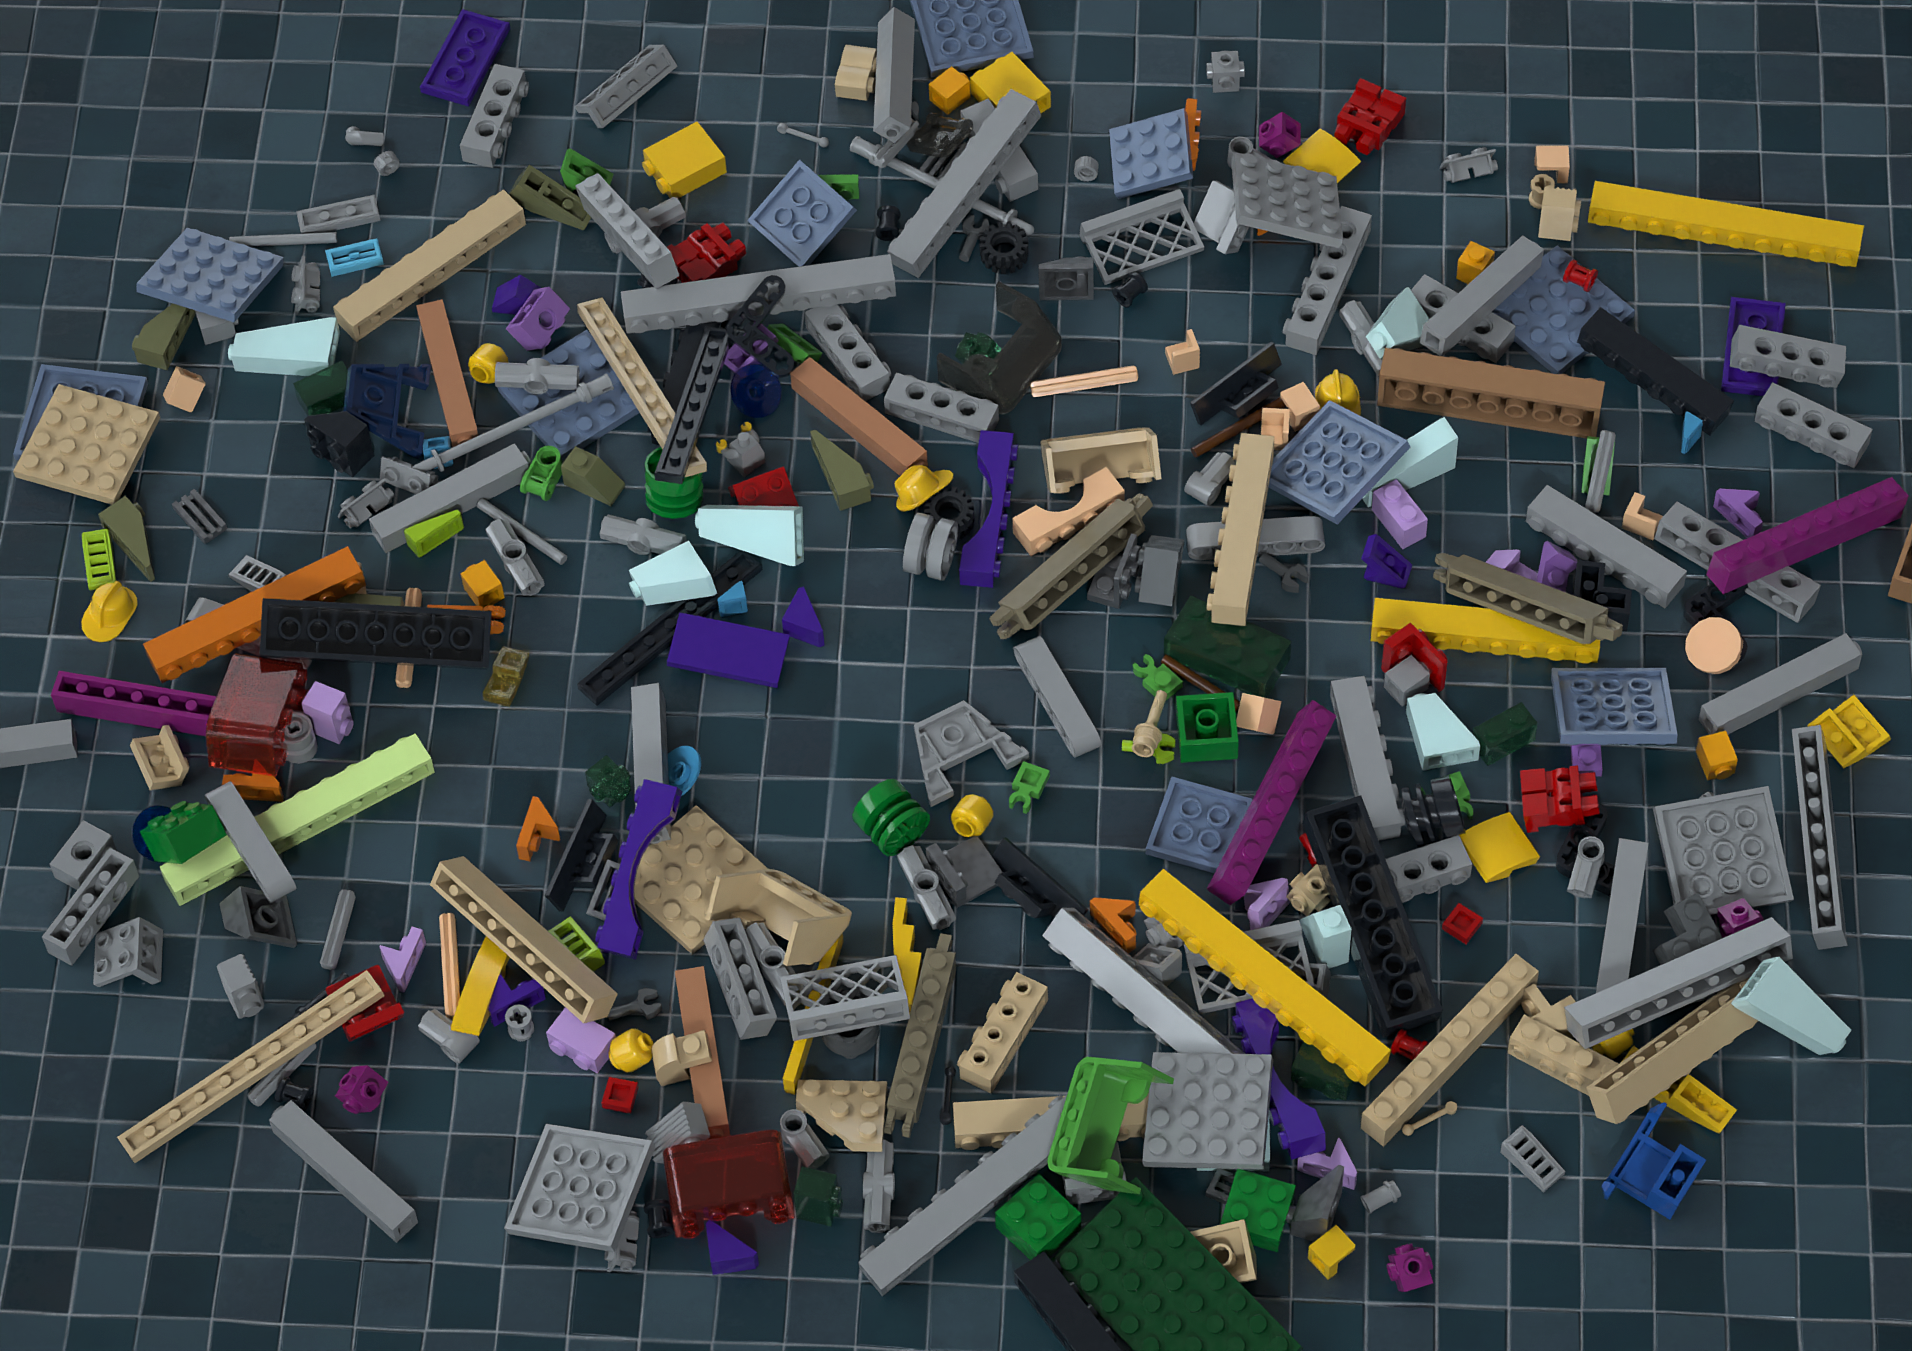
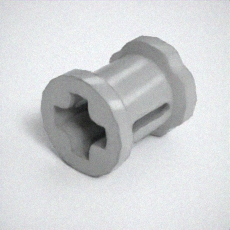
(514, 1028)

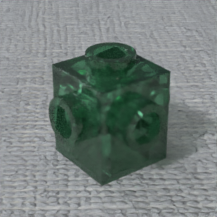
(976, 344)
(608, 781)

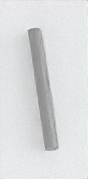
(286, 239)
(523, 532)

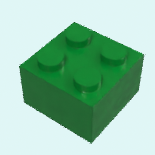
(1207, 727)
(182, 832)
(1262, 1205)
(1038, 1219)

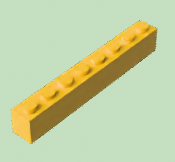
(1476, 630)

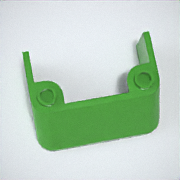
(1094, 1117)

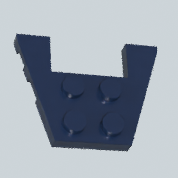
(375, 398)

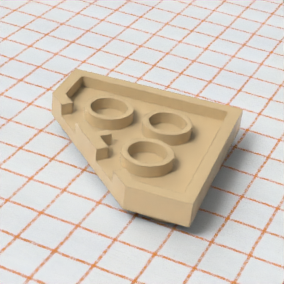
(847, 1109)

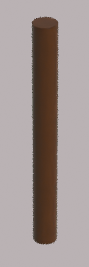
(1234, 429)
(1194, 678)

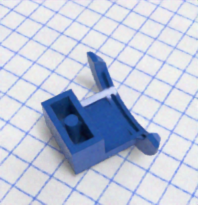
(1653, 1171)

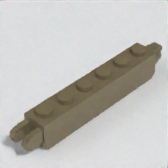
(1071, 566)
(1525, 599)
(921, 1036)

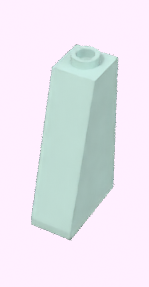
(287, 349)
(1430, 455)
(760, 530)
(1791, 1007)

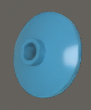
(683, 767)

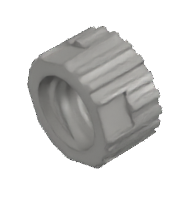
(386, 163)
(1086, 168)

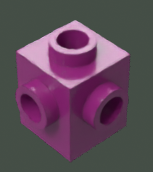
(1279, 134)
(1737, 917)
(361, 1089)
(1418, 1275)

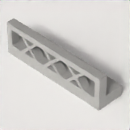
(627, 85)

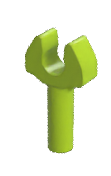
(1161, 756)

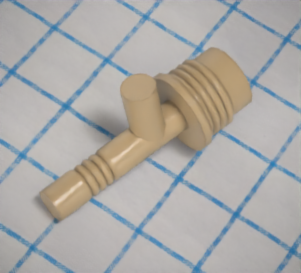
(1147, 734)

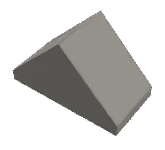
(1161, 962)

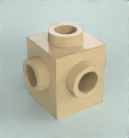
(1309, 892)

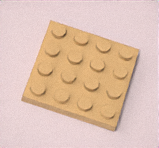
(86, 444)
(680, 873)

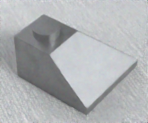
(1067, 279)
(255, 918)
(1317, 1206)

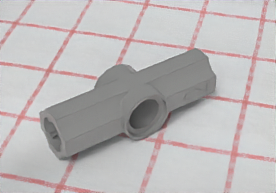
(656, 218)
(1359, 325)
(537, 376)
(640, 536)
(520, 568)
(931, 900)
(767, 951)
(879, 1189)

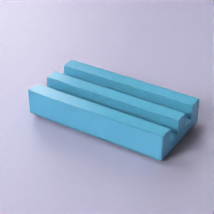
(355, 260)

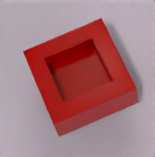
(1462, 923)
(620, 1095)

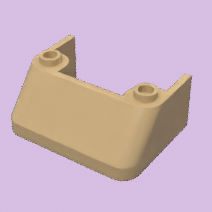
(1123, 452)
(785, 907)

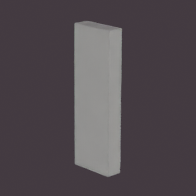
(338, 215)

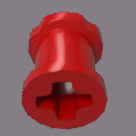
(1580, 275)
(1407, 1045)

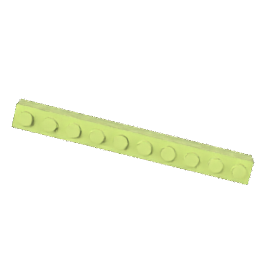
(306, 815)

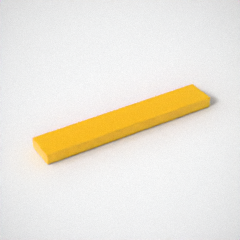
(801, 1047)

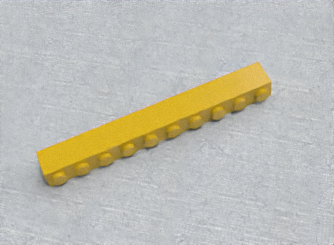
(1725, 224)
(1264, 978)

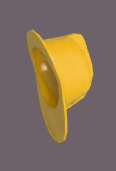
(1340, 390)
(918, 485)
(108, 612)

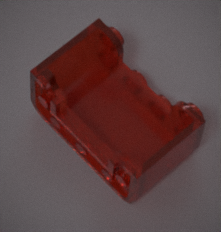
(252, 713)
(727, 1179)

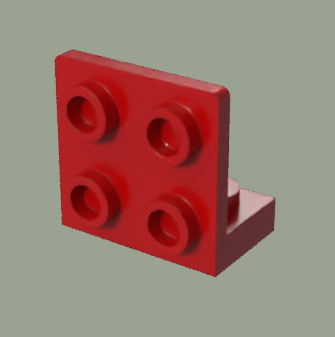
(765, 490)
(1416, 643)
(376, 1015)

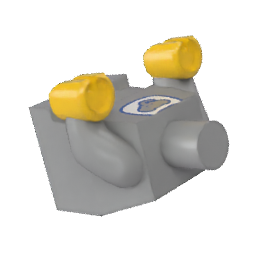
(744, 452)

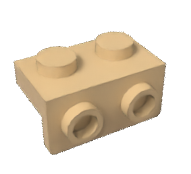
(160, 759)

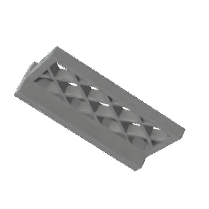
(1134, 216)
(1270, 938)
(848, 1013)

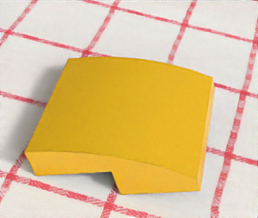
(1324, 154)
(1851, 732)
(1498, 847)

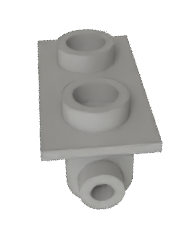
(1478, 160)
(305, 277)
(404, 476)
(356, 509)
(625, 1252)

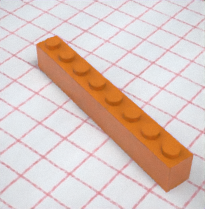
(240, 620)

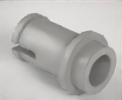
(1381, 1196)

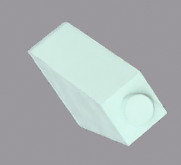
(1399, 325)
(672, 577)
(1438, 733)
(1328, 936)

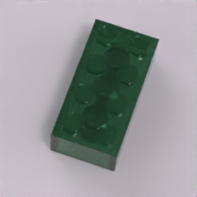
(1233, 654)

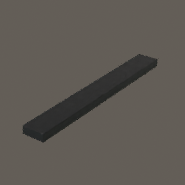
(693, 406)
(660, 633)

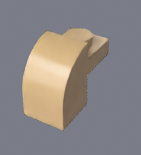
(1540, 1010)
(675, 1055)

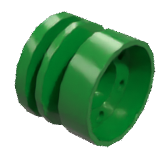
(668, 498)
(890, 817)

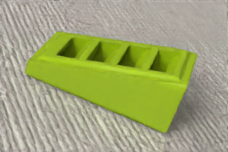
(433, 532)
(97, 542)
(591, 955)

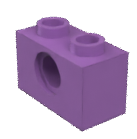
(525, 326)

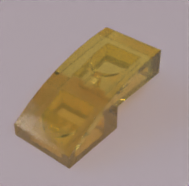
(506, 676)

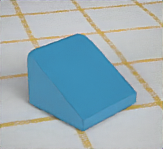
(1691, 431)
(440, 444)
(733, 601)

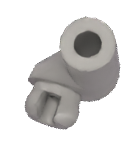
(357, 137)

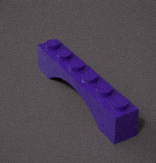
(980, 554)
(654, 810)
(1298, 1123)

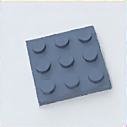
(1151, 153)
(802, 215)
(1196, 824)

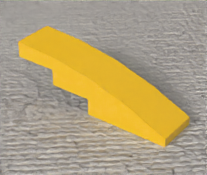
(903, 943)
(479, 987)
(1695, 1102)

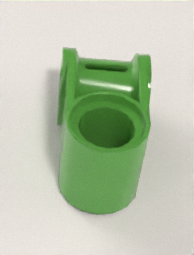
(540, 477)

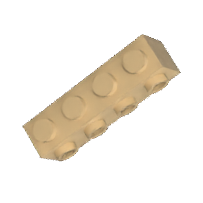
(1003, 1032)
(1557, 1054)

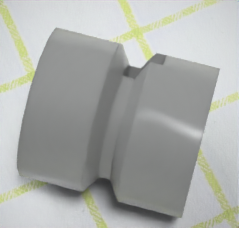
(300, 739)

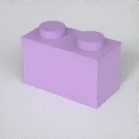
(1399, 514)
(328, 712)
(582, 1042)

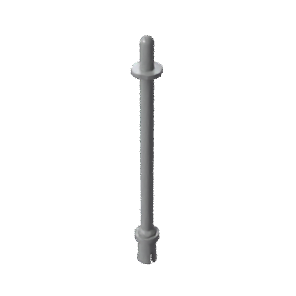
(868, 151)
(583, 393)

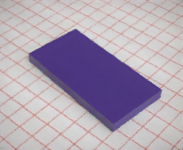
(465, 57)
(1755, 314)
(728, 650)

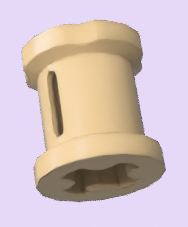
(1537, 187)

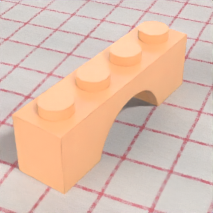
(1041, 528)

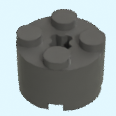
(851, 1042)

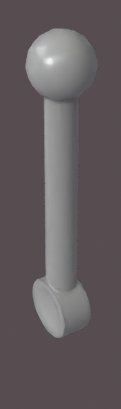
(783, 128)

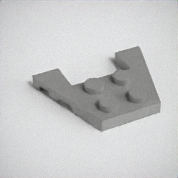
(955, 737)

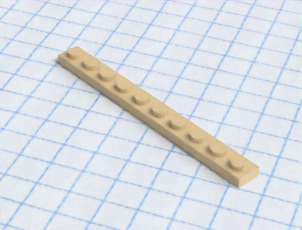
(633, 374)
(250, 1066)

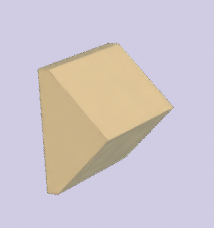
(1231, 1247)

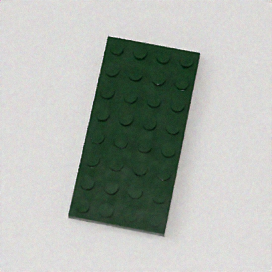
(1163, 1284)

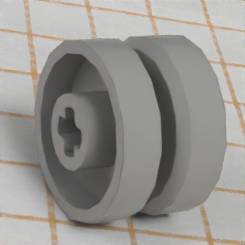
(930, 546)

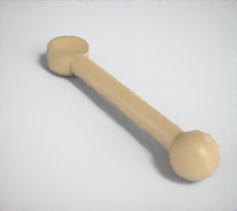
(1450, 1108)

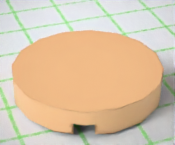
(1714, 645)

